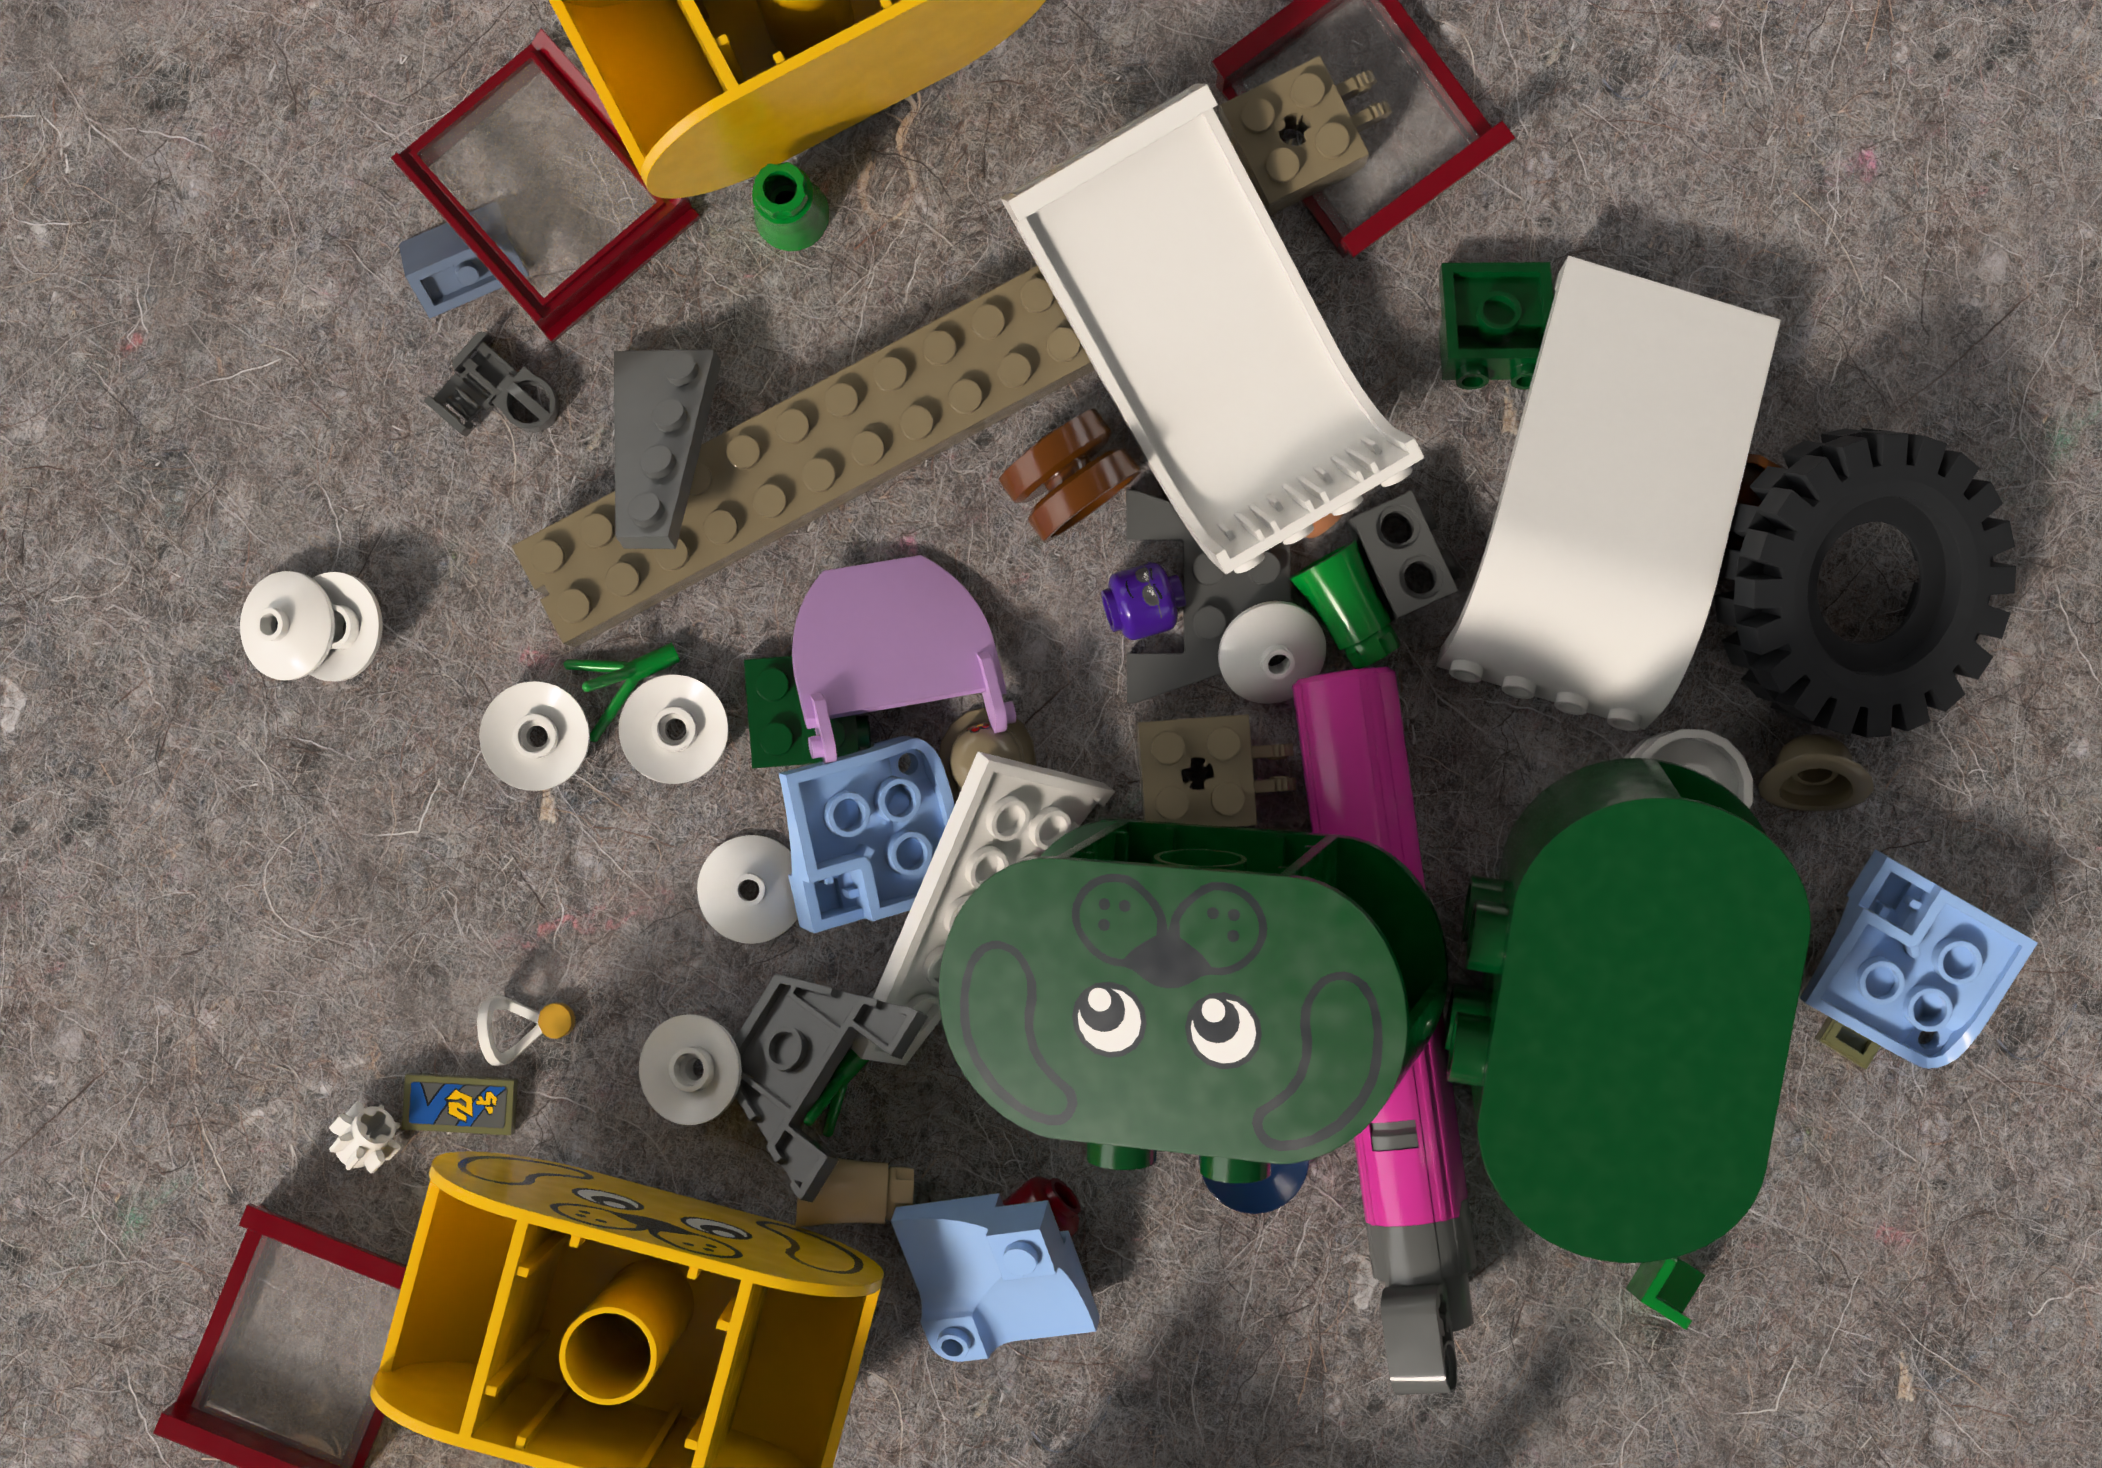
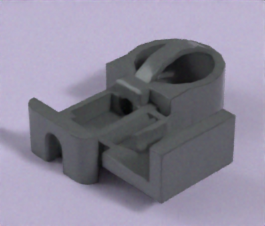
(484, 379)

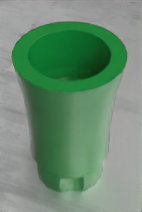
(791, 224)
(1348, 605)

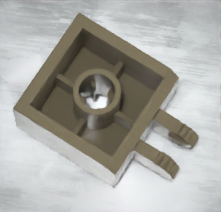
(1313, 105)
(1226, 749)

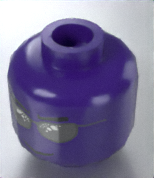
(1142, 601)

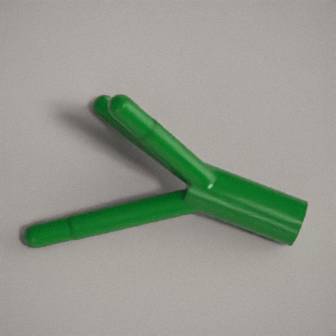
(629, 671)
(835, 1092)

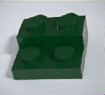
(1493, 321)
(777, 719)

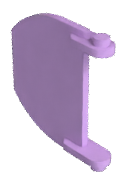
(889, 641)

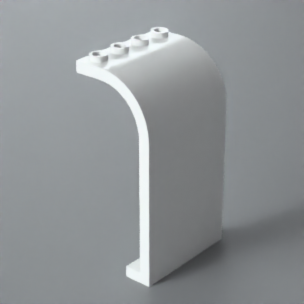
(1206, 333)
(1615, 497)

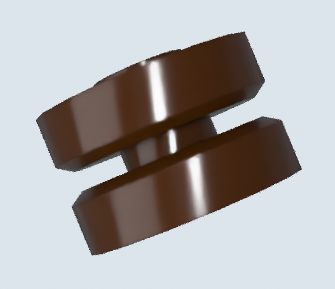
(1064, 468)

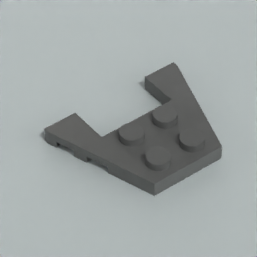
(1210, 598)
(791, 1053)

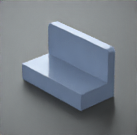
(444, 270)

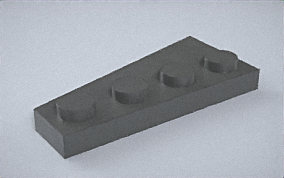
(658, 434)

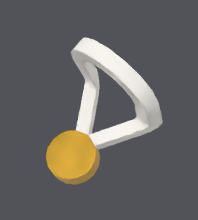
(553, 1021)

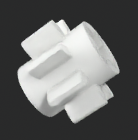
(365, 1137)

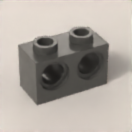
(1389, 561)

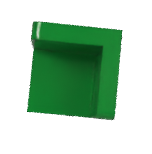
(1667, 1287)

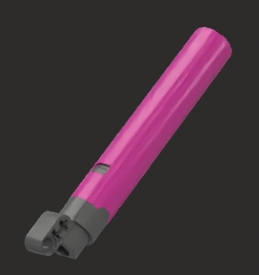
(1413, 1146)

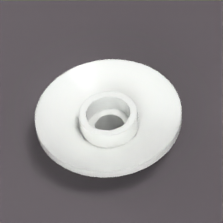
(357, 606)
(303, 628)
(1258, 636)
(646, 721)
(507, 732)
(720, 882)
(668, 1069)

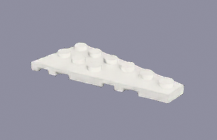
(999, 819)

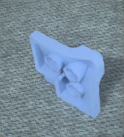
(864, 831)
(1914, 964)
(992, 1274)

